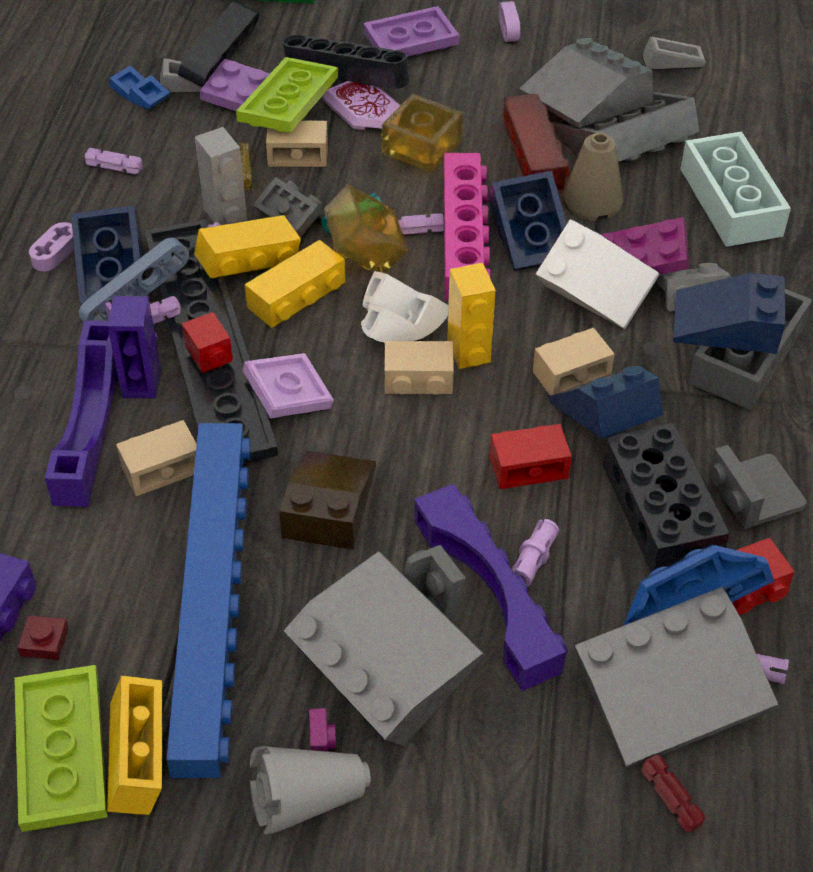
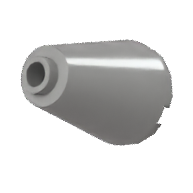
(303, 784)

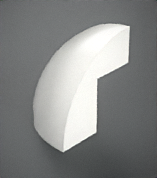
(399, 311)

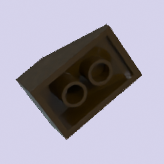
(326, 499)

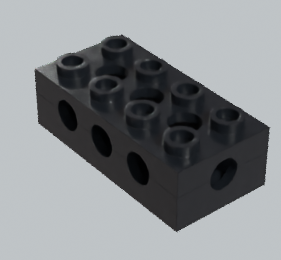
(662, 494)

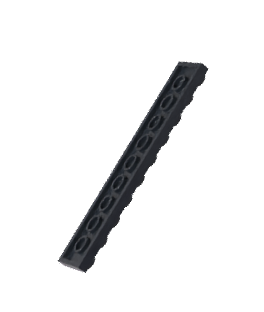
(222, 392)

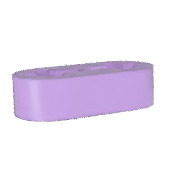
(509, 21)
(52, 247)

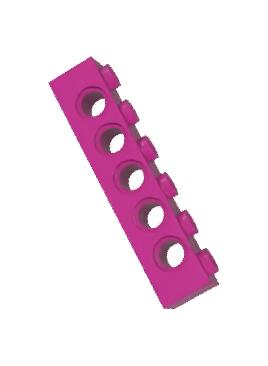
(464, 213)

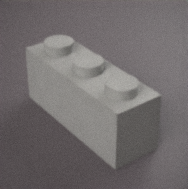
(221, 177)

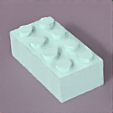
(734, 189)

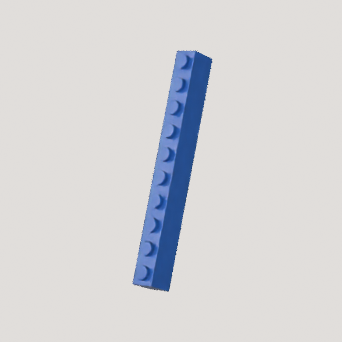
(208, 605)

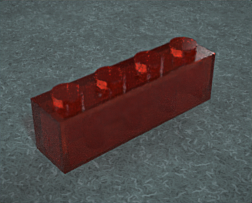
(534, 138)

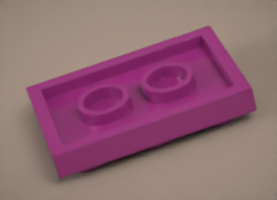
(658, 245)

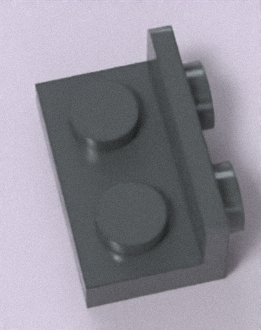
(288, 200)
(437, 579)

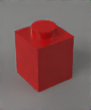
(207, 342)

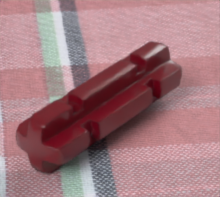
(673, 793)

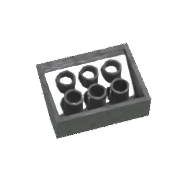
(590, 83)
(639, 130)
(385, 647)
(675, 677)

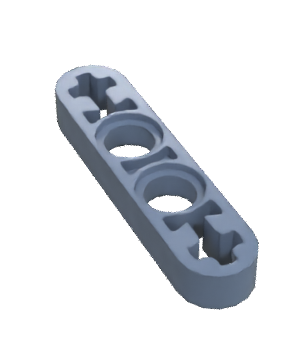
(132, 278)

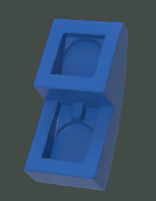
(137, 89)

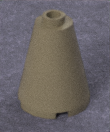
(595, 180)

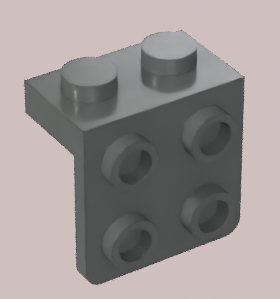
(754, 488)

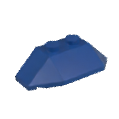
(699, 574)

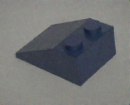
(527, 217)
(105, 247)
(732, 313)
(613, 401)

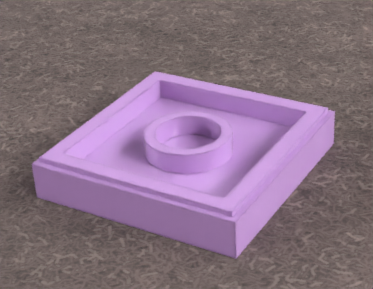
(287, 385)

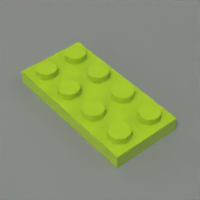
(287, 94)
(59, 748)

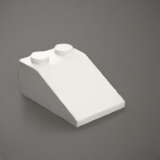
(596, 274)

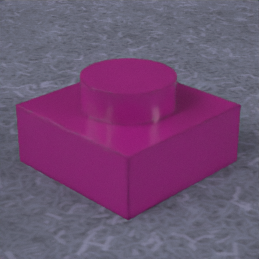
(321, 734)

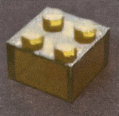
(422, 132)
(365, 230)

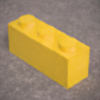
(246, 246)
(295, 283)
(471, 315)
(135, 746)

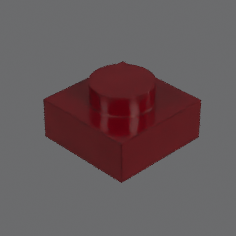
(43, 637)

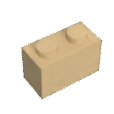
(301, 148)
(572, 361)
(419, 367)
(158, 457)

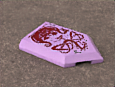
(360, 104)

